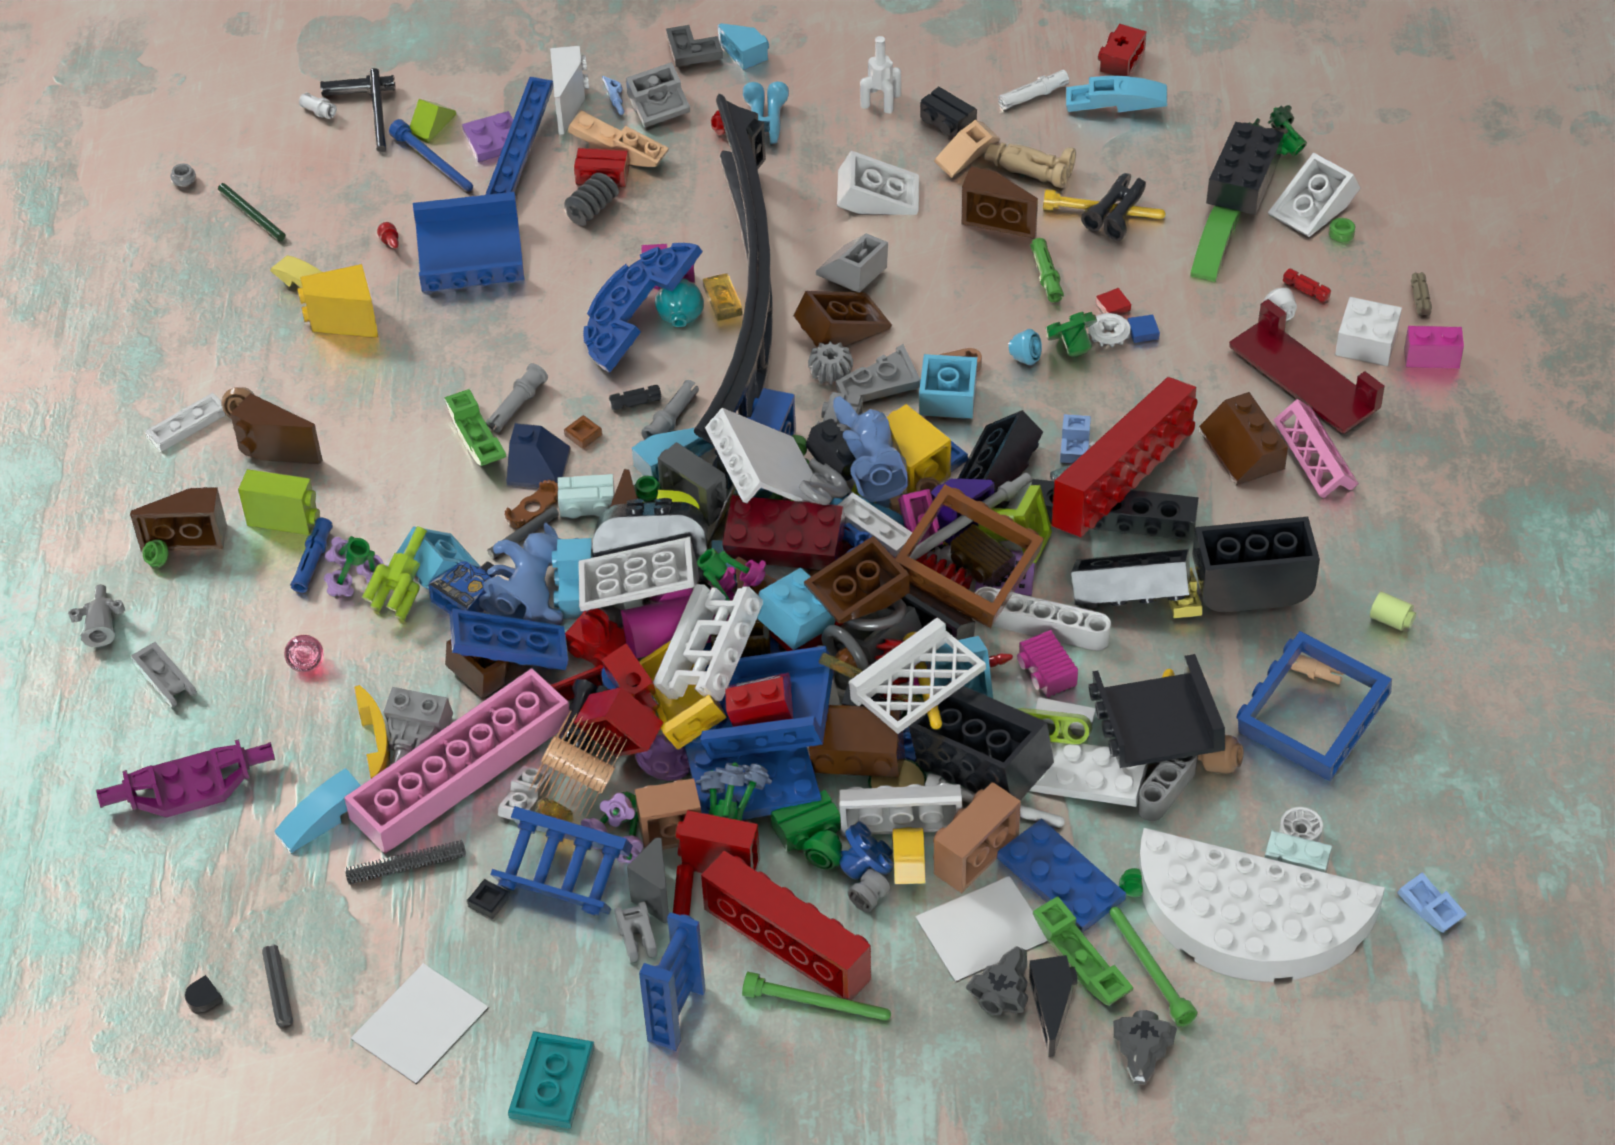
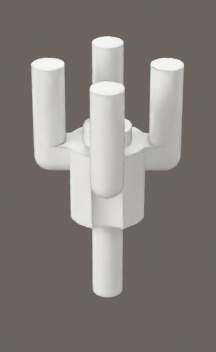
(881, 77)

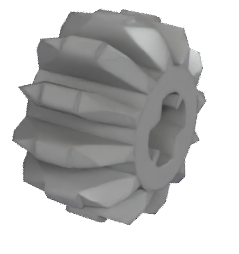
(830, 362)

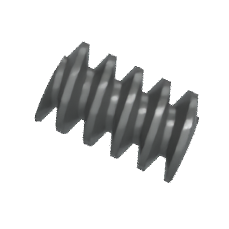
(590, 198)

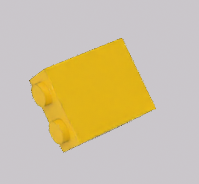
(338, 302)
(922, 446)

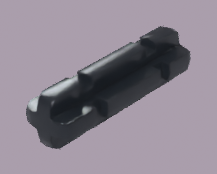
(635, 397)

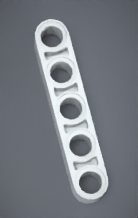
(1036, 616)

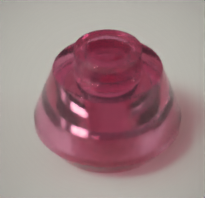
(304, 653)

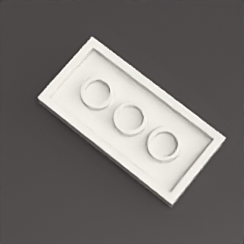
(1090, 774)

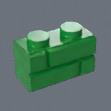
(802, 821)

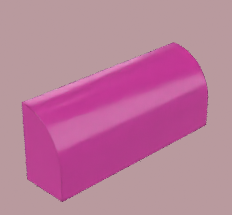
(654, 624)

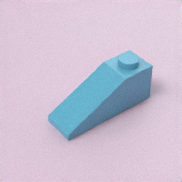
(647, 451)

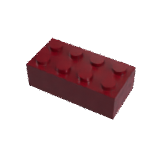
(784, 532)

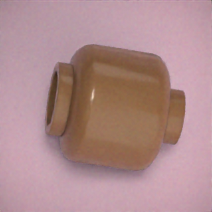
(1226, 760)

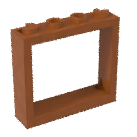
(948, 590)

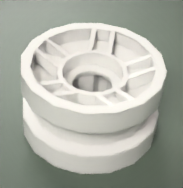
(1304, 821)

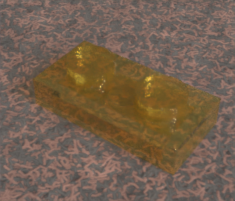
(722, 297)

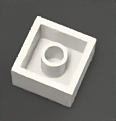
(1368, 331)

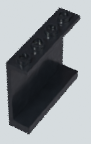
(1159, 717)

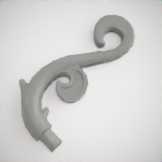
(824, 484)

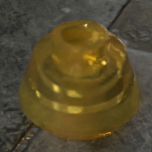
(550, 808)

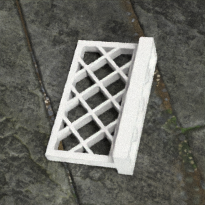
(901, 663)

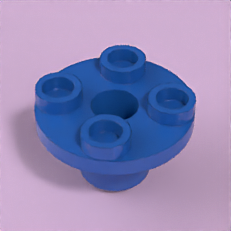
(865, 853)

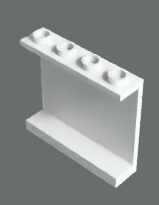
(758, 457)

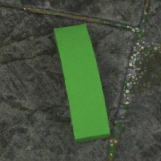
(1214, 242)
(473, 428)
(1066, 939)

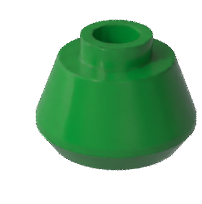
(823, 850)

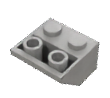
(856, 263)

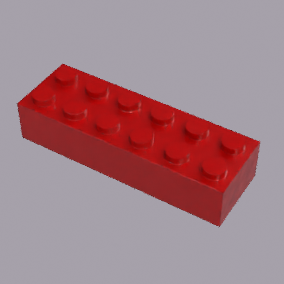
(786, 926)

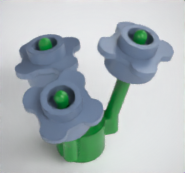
(733, 775)

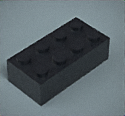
(1245, 167)

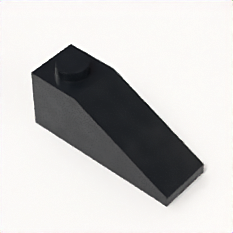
(1052, 991)

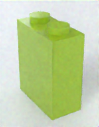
(278, 502)

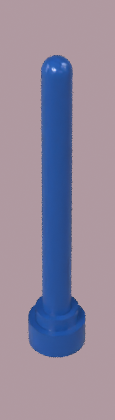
(401, 132)

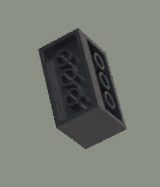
(983, 744)

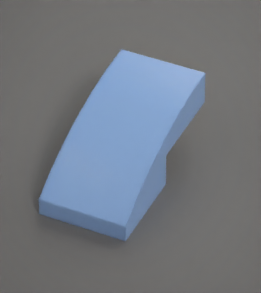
(1074, 437)
(1431, 905)

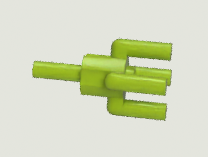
(397, 577)

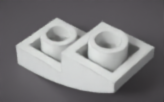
(520, 794)

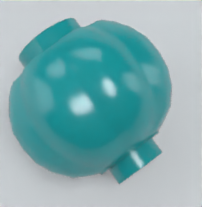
(681, 304)

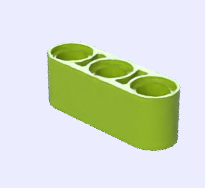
(1062, 723)

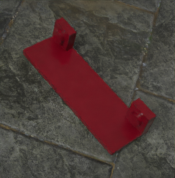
(1306, 374)

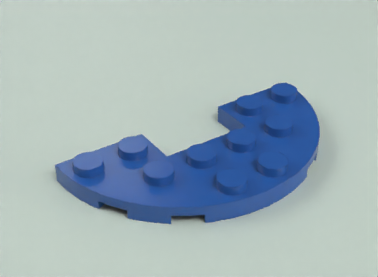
(607, 330)

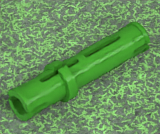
(1049, 276)

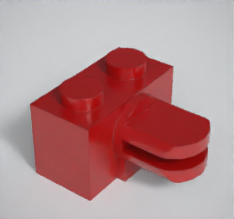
(594, 637)

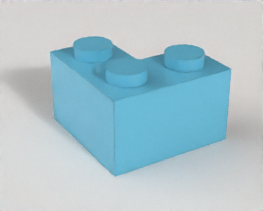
(567, 560)

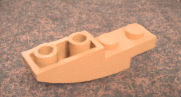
(600, 135)

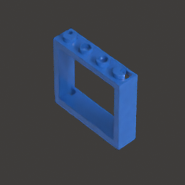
(1322, 765)

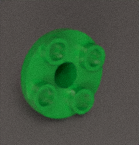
(1073, 333)

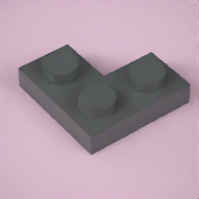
(690, 51)

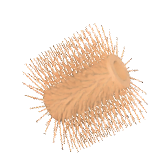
(576, 764)

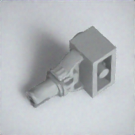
(414, 719)

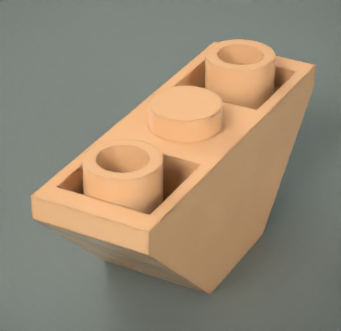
(966, 147)

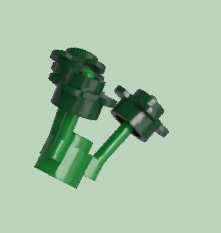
(1281, 119)

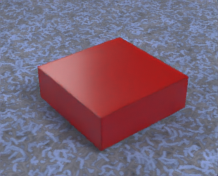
(1113, 302)

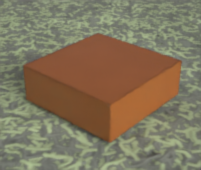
(583, 432)

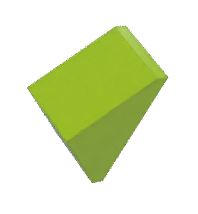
(429, 119)

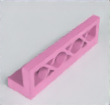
(1323, 445)

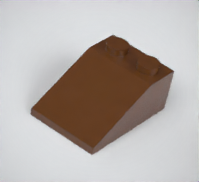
(998, 204)
(839, 317)
(274, 433)
(183, 520)
(860, 582)

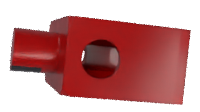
(626, 672)

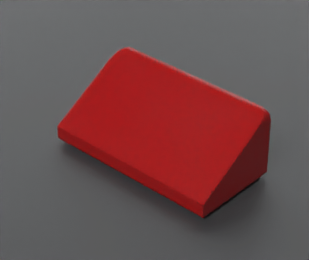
(592, 675)

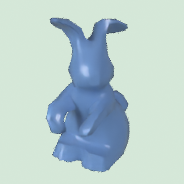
(878, 467)
(525, 592)

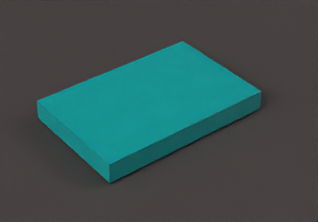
(551, 1080)

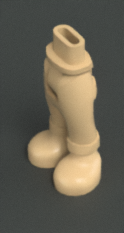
(1033, 162)

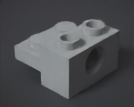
(657, 95)

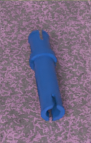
(315, 545)

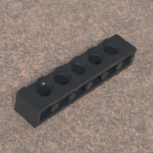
(1142, 513)

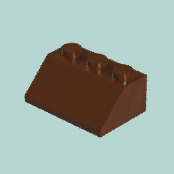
(1244, 439)
(858, 744)

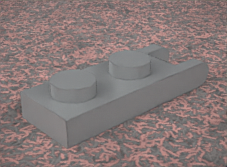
(162, 673)

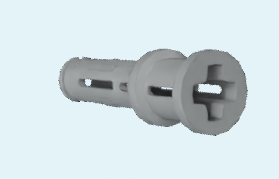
(522, 390)
(665, 419)

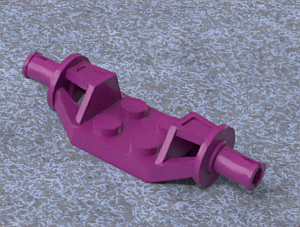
(187, 781)

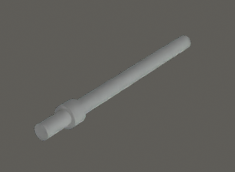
(1005, 493)

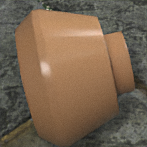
(233, 398)

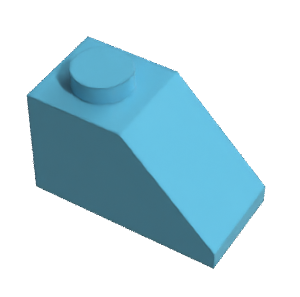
(743, 44)

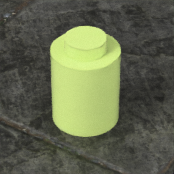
(1392, 611)

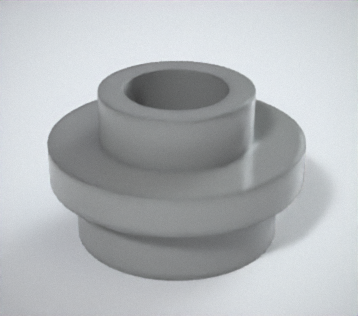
(183, 175)

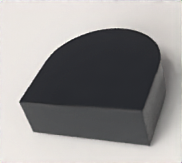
(202, 995)

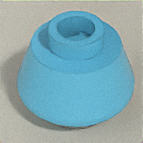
(1026, 347)

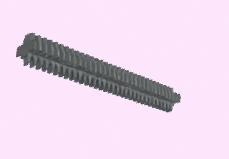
(405, 861)

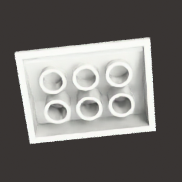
(637, 574)

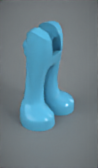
(776, 96)

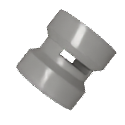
(865, 894)

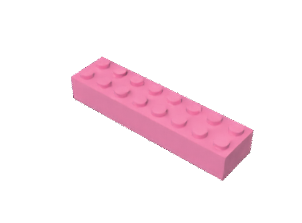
(457, 761)

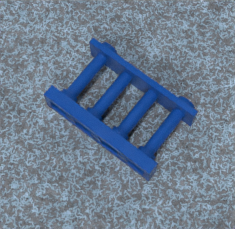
(556, 831)
(670, 983)

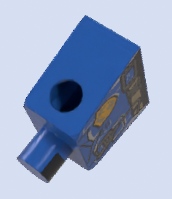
(460, 587)

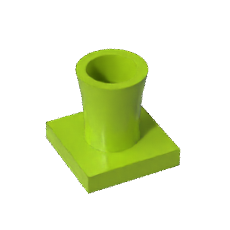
(1029, 514)

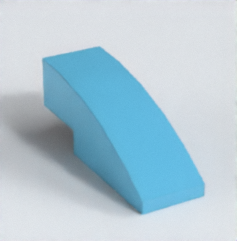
(317, 812)

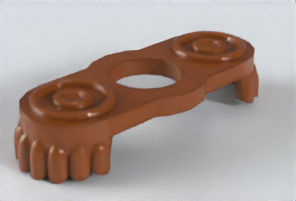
(545, 496)

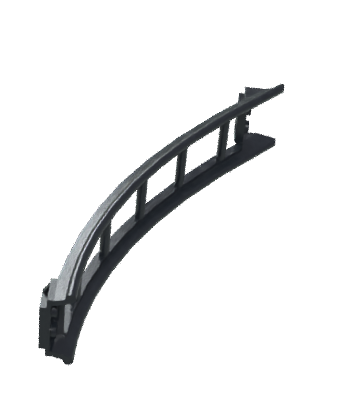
(751, 357)

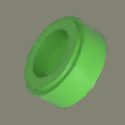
(1342, 230)

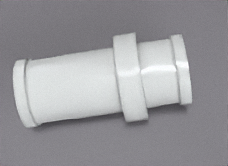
(320, 106)

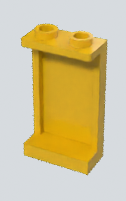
(687, 715)

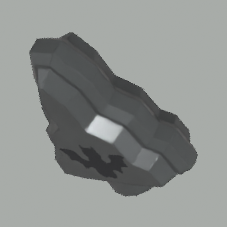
(1002, 984)
(1143, 1042)

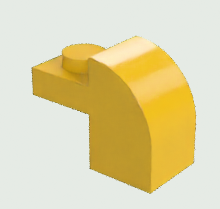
(908, 855)

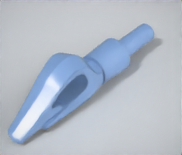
(614, 93)

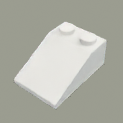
(568, 83)
(876, 187)
(1315, 195)

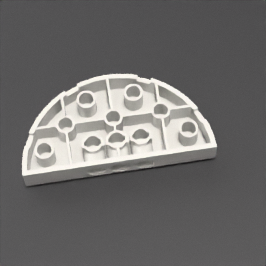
(1250, 911)

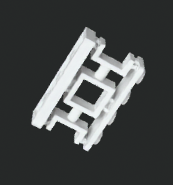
(691, 637)

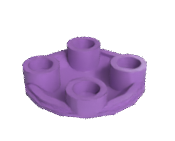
(664, 760)

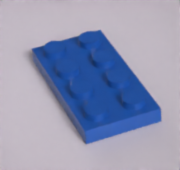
(508, 639)
(1058, 869)

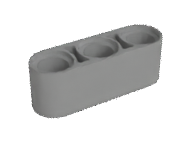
(1165, 786)

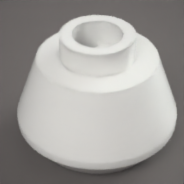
(1284, 299)

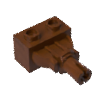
(478, 673)

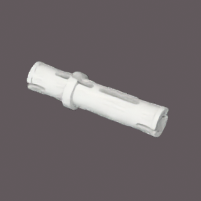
(1042, 85)

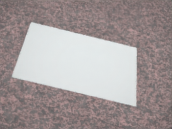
(981, 927)
(419, 1023)

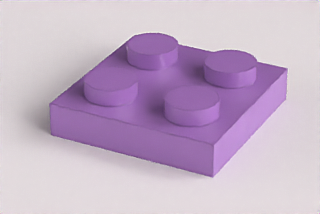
(488, 135)

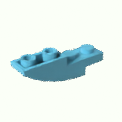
(1119, 91)

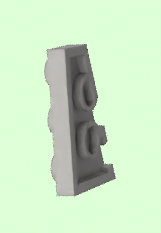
(883, 378)

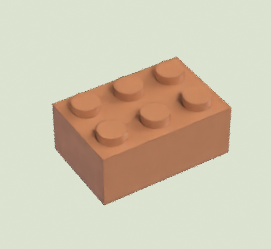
(975, 836)

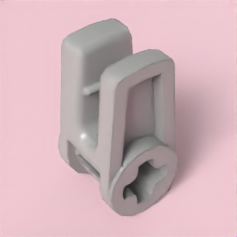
(635, 921)

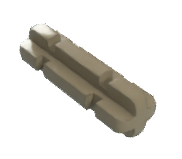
(1421, 294)

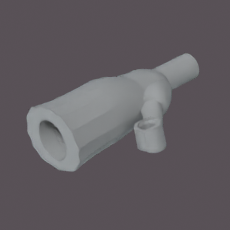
(98, 622)

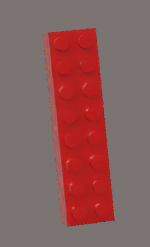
(1123, 456)

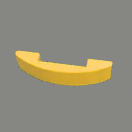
(371, 714)

